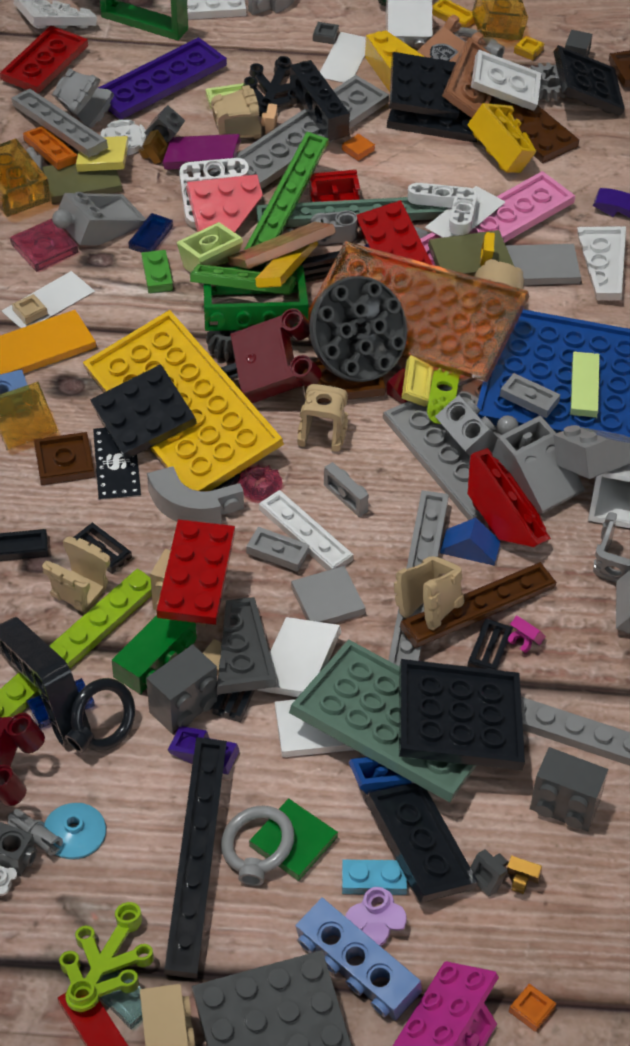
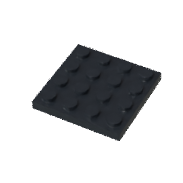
(460, 715)

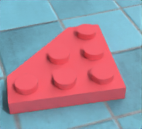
(224, 200)

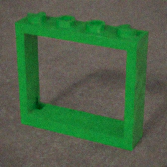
(147, 20)
(244, 315)

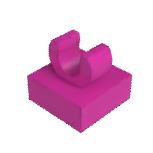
(525, 631)

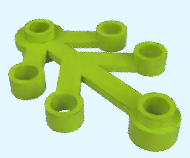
(128, 920)

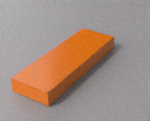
(50, 147)

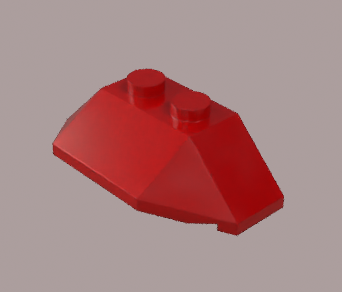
(503, 502)

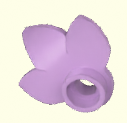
(378, 920)

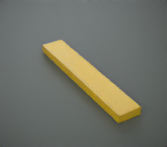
(283, 267)

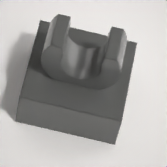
(489, 871)

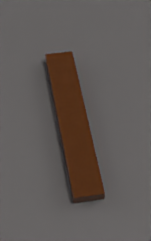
(482, 604)

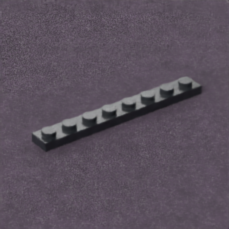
(195, 859)

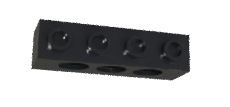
(319, 100)

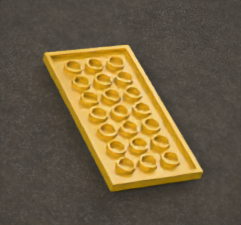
(228, 426)

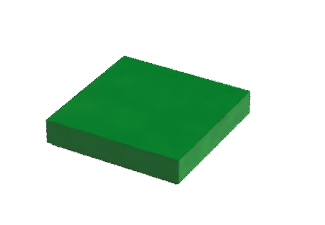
(311, 839)

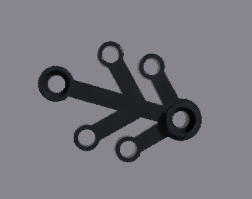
(272, 89)

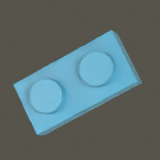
(362, 875)

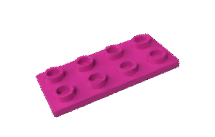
(452, 1009)

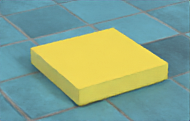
(109, 159)

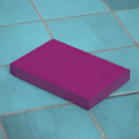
(200, 148)

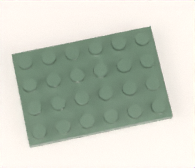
(359, 705)

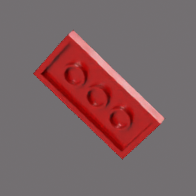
(44, 59)
(392, 232)
(196, 572)

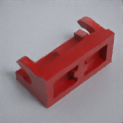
(334, 186)

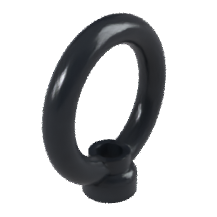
(80, 736)

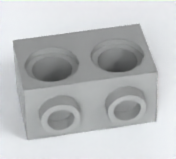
(468, 426)

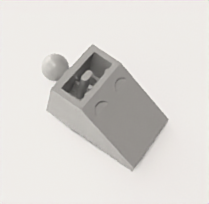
(96, 217)
(532, 461)

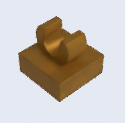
(154, 147)
(523, 871)

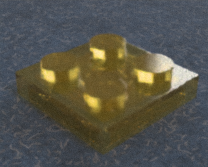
(25, 416)

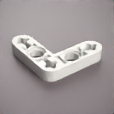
(195, 168)
(460, 199)

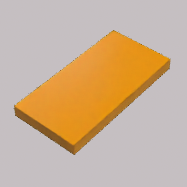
(44, 343)

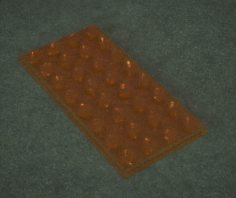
(449, 315)

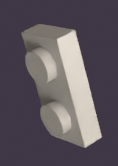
(530, 395)
(345, 489)
(277, 549)

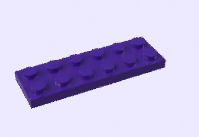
(163, 77)

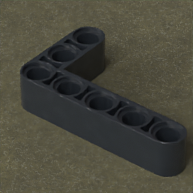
(44, 670)

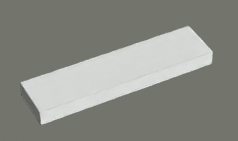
(302, 527)

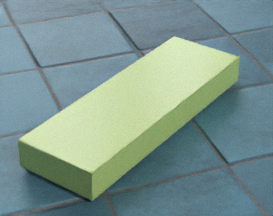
(584, 384)

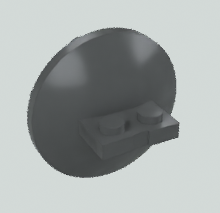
(358, 329)

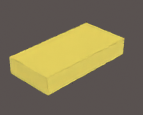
(417, 381)

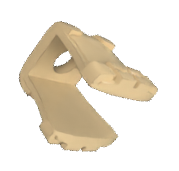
(237, 113)
(334, 411)
(87, 575)
(429, 586)

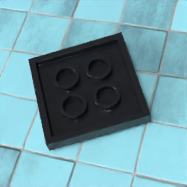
(588, 81)
(419, 85)
(143, 411)

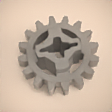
(550, 83)

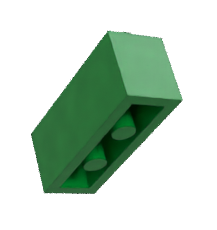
(151, 649)

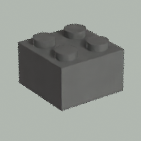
(182, 689)
(568, 789)

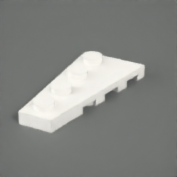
(605, 259)

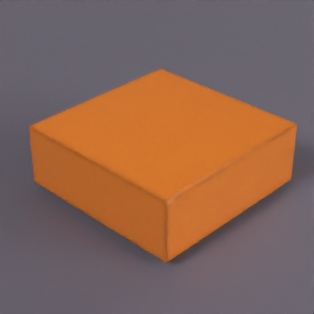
(358, 147)
(532, 1007)

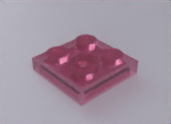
(43, 245)

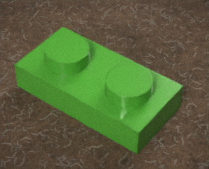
(157, 271)

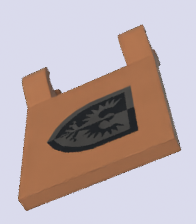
(445, 44)

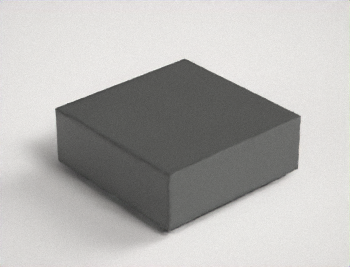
(325, 33)

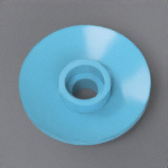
(79, 840)

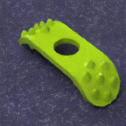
(440, 399)

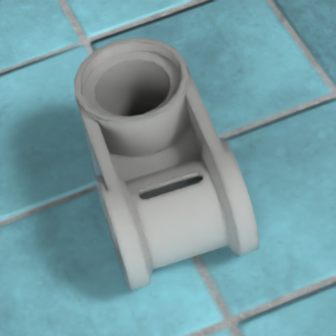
(344, 224)

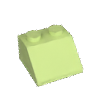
(209, 247)

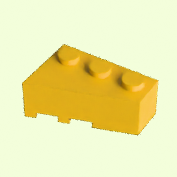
(379, 50)
(502, 136)

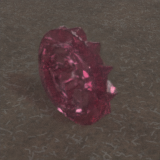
(266, 488)

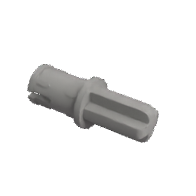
(42, 836)

